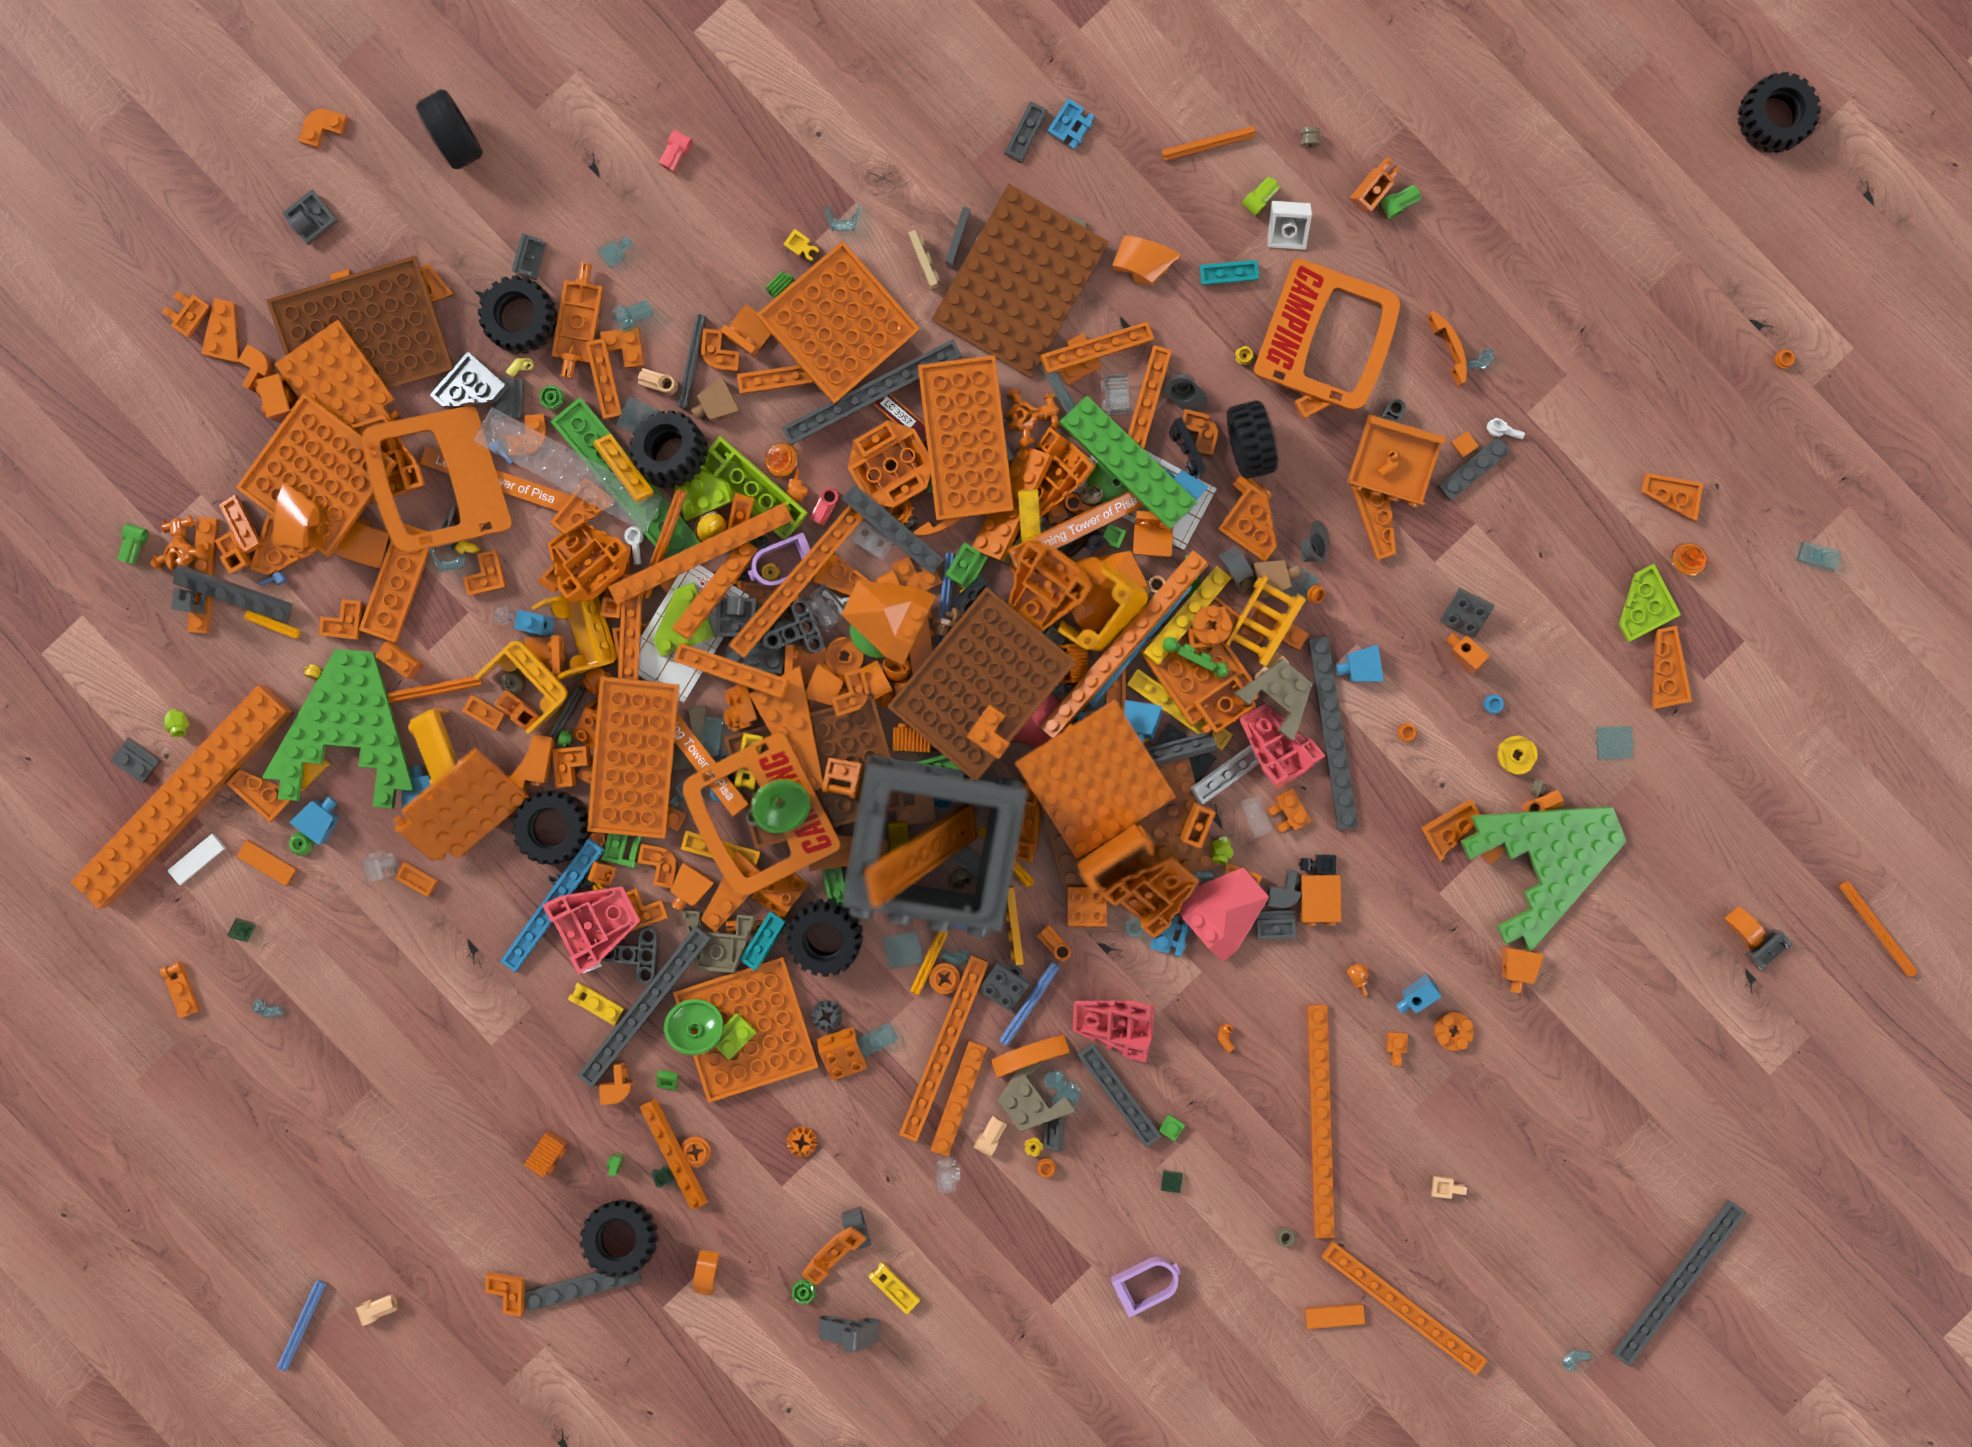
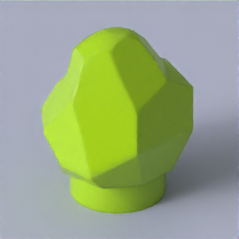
(176, 723)
(1221, 851)

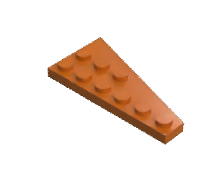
(793, 719)

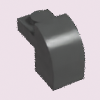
(1238, 568)
(1285, 896)

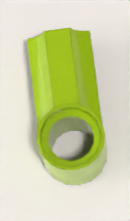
(1258, 199)

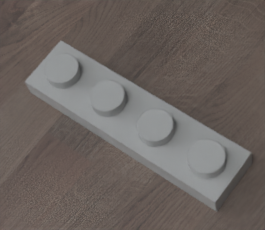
(1225, 775)

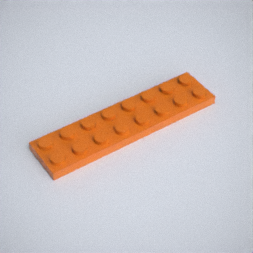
(921, 854)

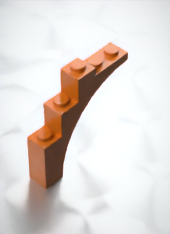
(536, 762)

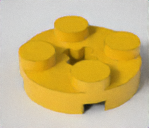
(1525, 762)

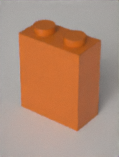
(1320, 899)

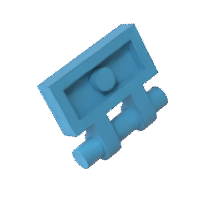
(1066, 120)
(1165, 939)

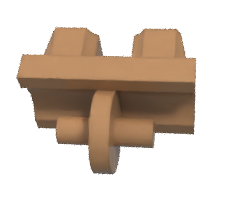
(943, 625)

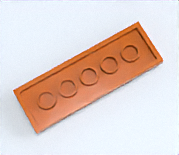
(1002, 528)
(394, 590)

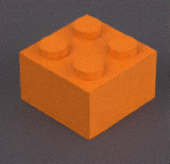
(276, 397)

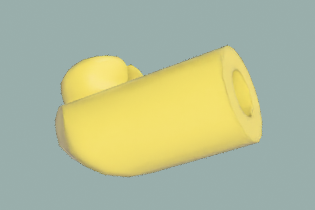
(520, 364)

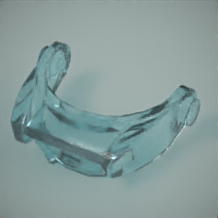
(843, 225)
(446, 566)

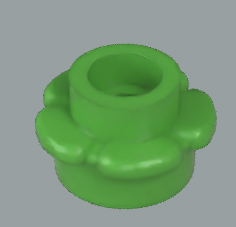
(565, 738)

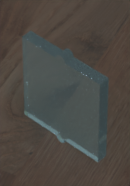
(634, 413)
(1301, 584)
(1614, 742)
(903, 949)

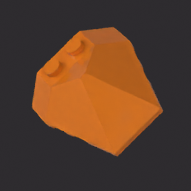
(1066, 472)
(406, 475)
(587, 562)
(1046, 585)
(1099, 602)
(888, 616)
(1154, 894)

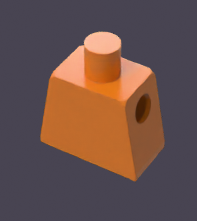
(1470, 660)
(825, 684)
(690, 886)
(1520, 967)

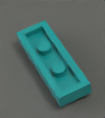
(1229, 272)
(763, 940)

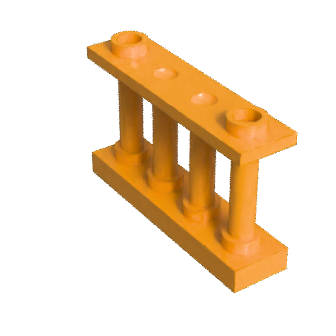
(1284, 620)

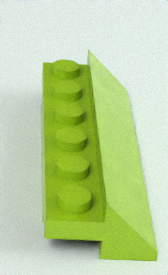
(746, 479)

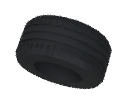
(449, 129)

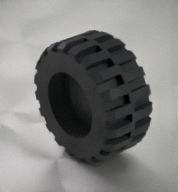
(1796, 95)
(498, 298)
(656, 432)
(1252, 439)
(525, 827)
(814, 959)
(593, 1238)

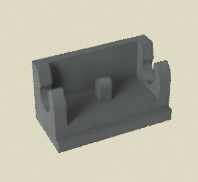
(529, 256)
(185, 601)
(1769, 949)

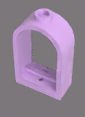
(802, 546)
(1124, 1295)

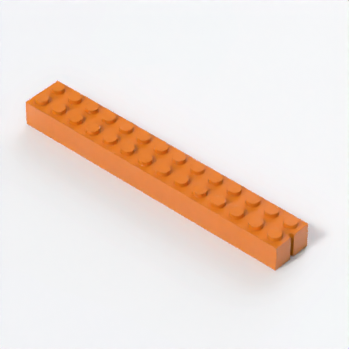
(182, 796)

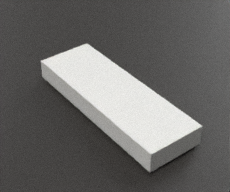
(196, 859)

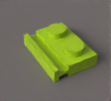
(735, 1036)

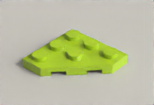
(704, 495)
(1646, 604)
(665, 638)

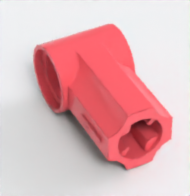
(677, 146)
(823, 508)

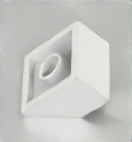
(1289, 225)

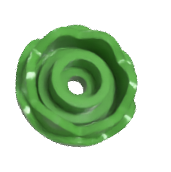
(545, 395)
(306, 846)
(799, 1296)

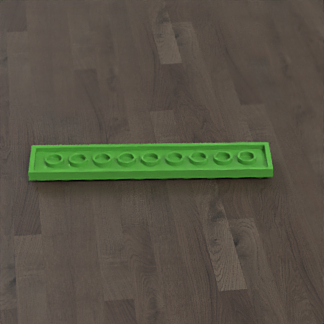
(580, 430)

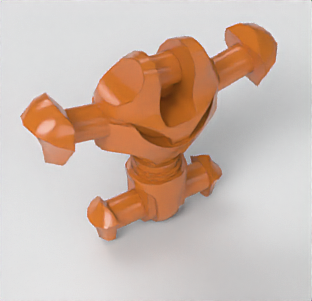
(1025, 416)
(178, 550)

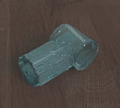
(626, 317)

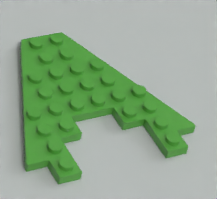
(346, 711)
(1566, 854)

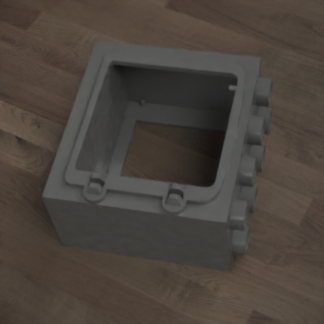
(942, 908)

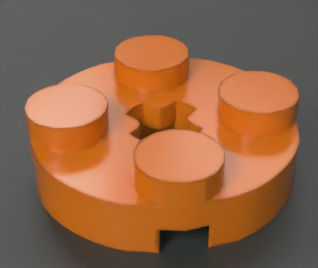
(1212, 636)
(834, 651)
(1448, 1021)

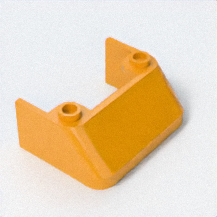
(1131, 599)
(589, 632)
(519, 656)
(433, 742)

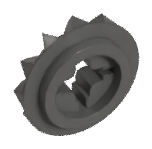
(828, 1006)

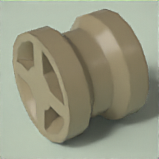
(1310, 137)

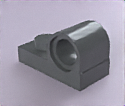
(855, 1219)

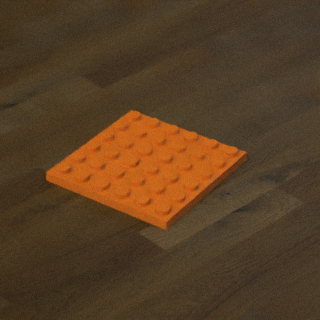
(837, 322)
(321, 461)
(1095, 779)
(782, 1038)

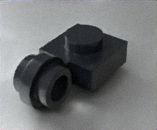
(1323, 864)

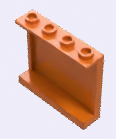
(1417, 460)
(1111, 852)

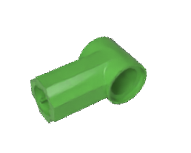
(1395, 203)
(133, 539)

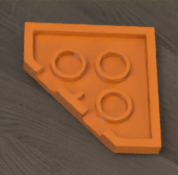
(1252, 523)
(274, 556)

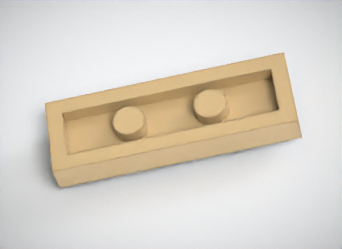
(924, 259)

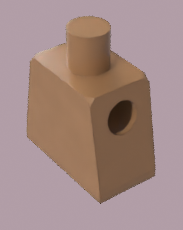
(716, 402)
(1277, 573)

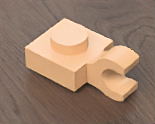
(1444, 1187)

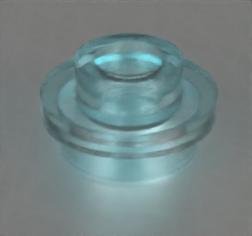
(1129, 923)

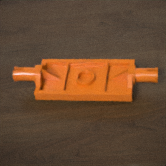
(577, 320)

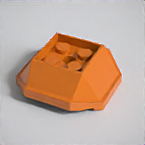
(887, 444)

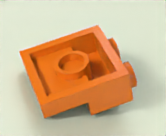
(741, 709)

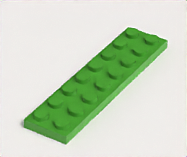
(1128, 462)

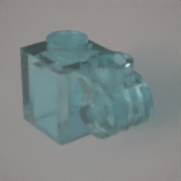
(1056, 1080)

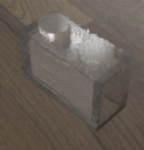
(1116, 394)

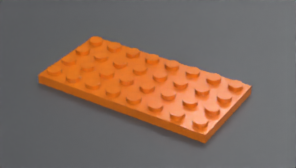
(965, 437)
(633, 757)

